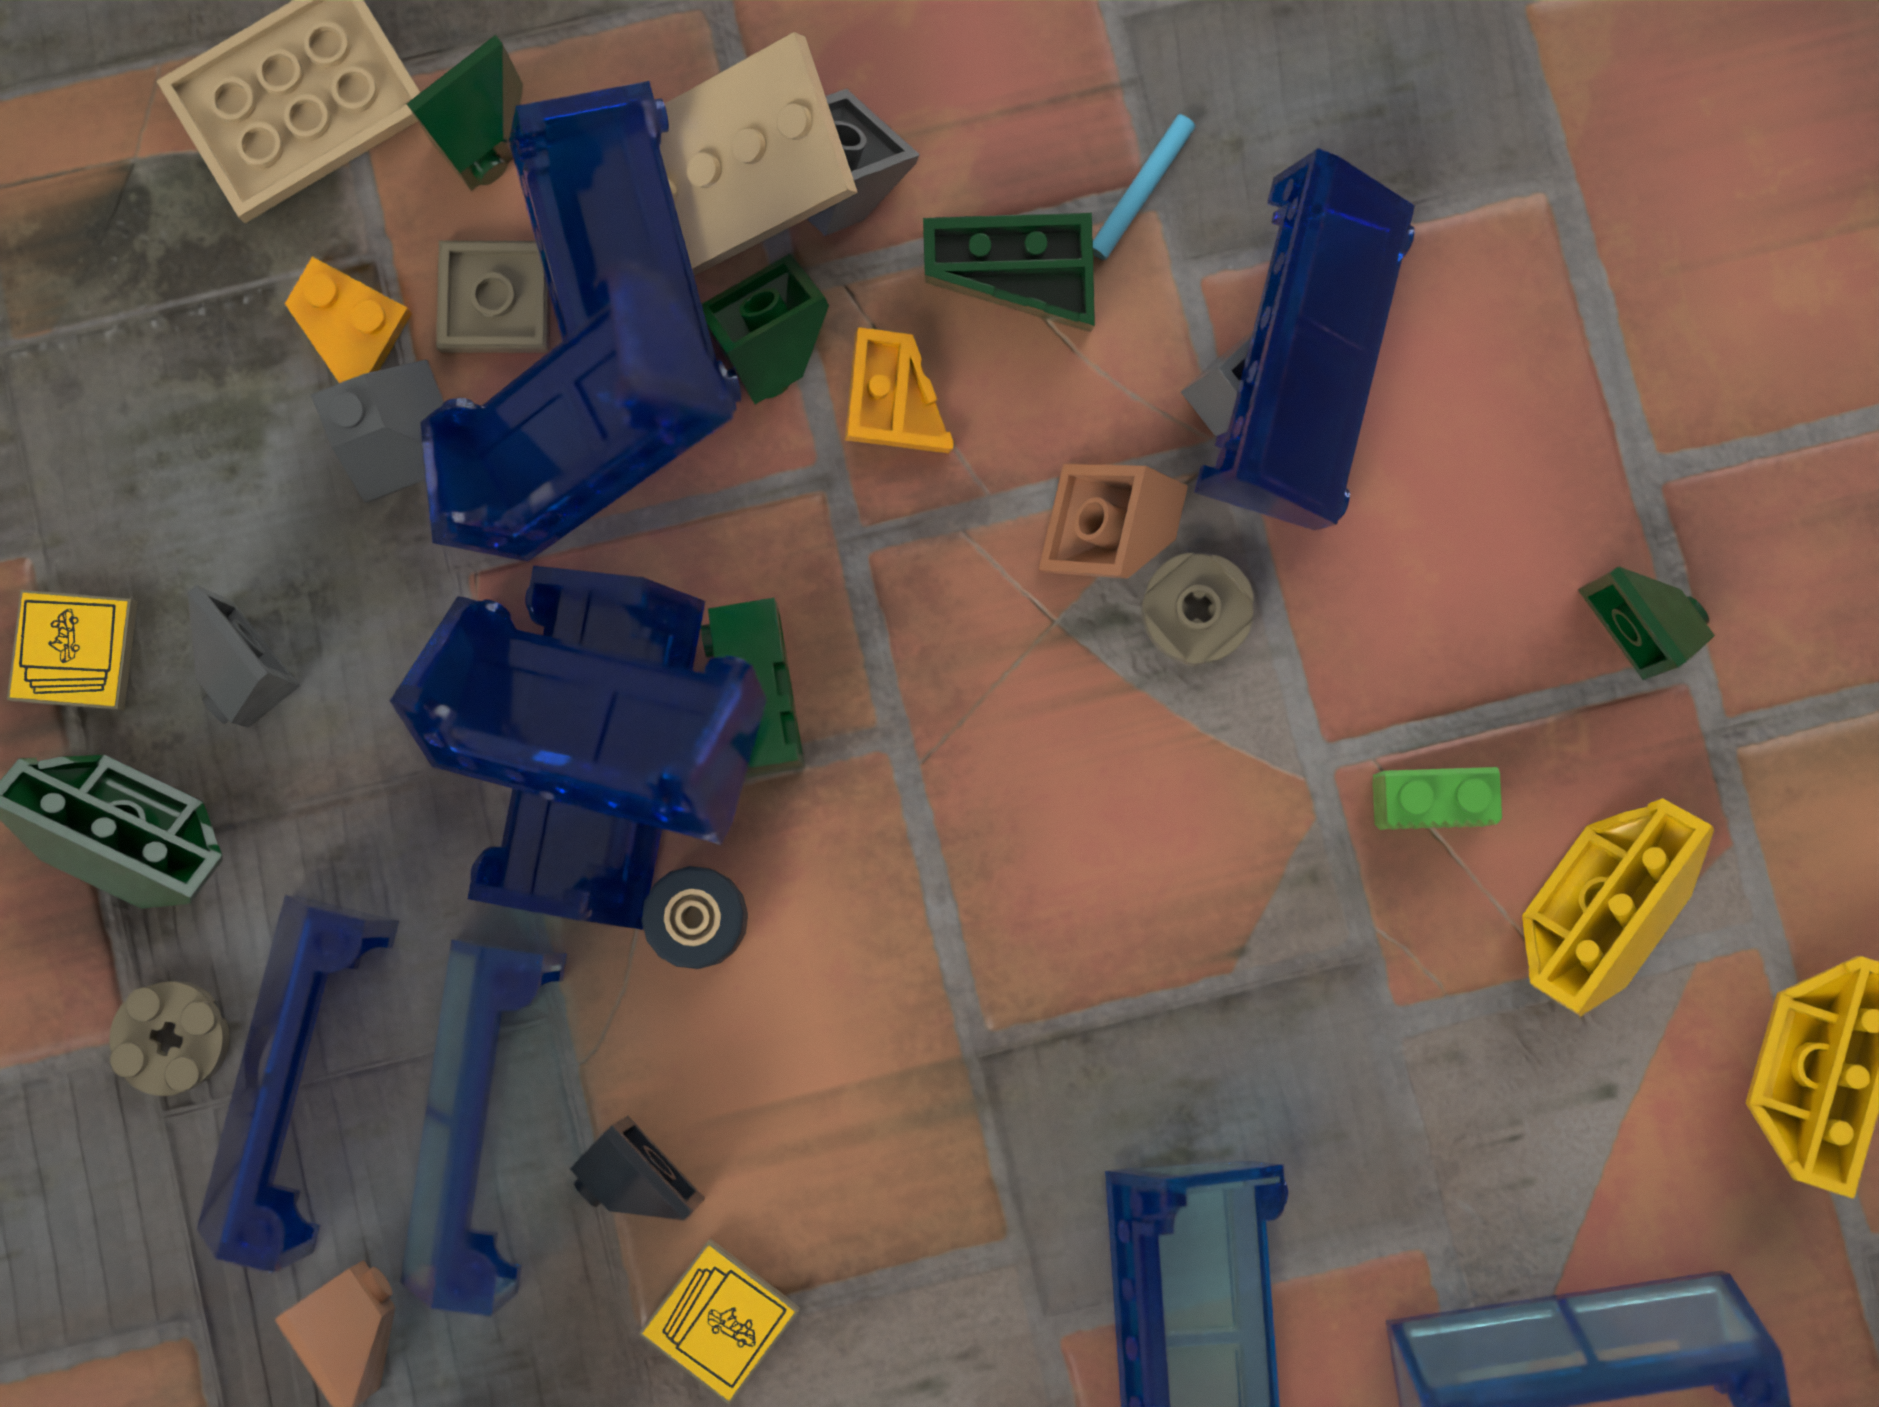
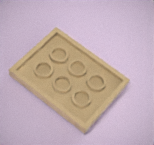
(291, 100)
(753, 153)

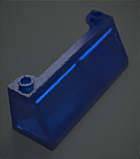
(602, 199)
(1312, 343)
(574, 425)
(583, 721)
(564, 855)
(243, 1212)

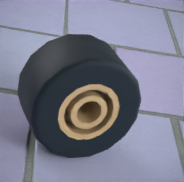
(715, 917)

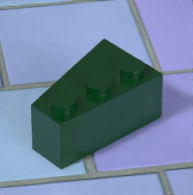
(1017, 262)
(756, 635)

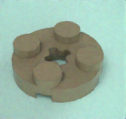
(1198, 576)
(138, 1053)

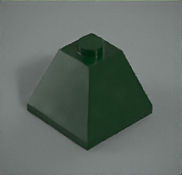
(472, 113)
(768, 326)
(1648, 620)

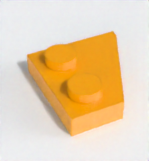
(345, 320)
(891, 395)

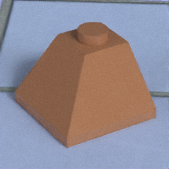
(1110, 519)
(344, 1333)

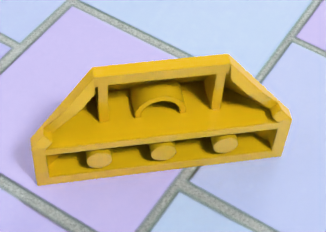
(1612, 902)
(1821, 1075)

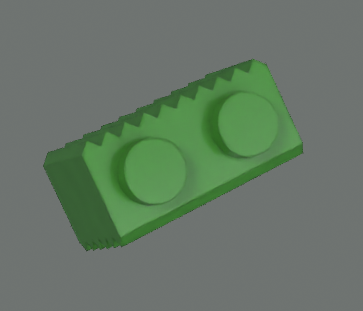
(1437, 798)

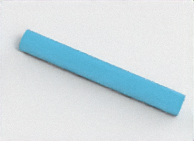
(1142, 186)

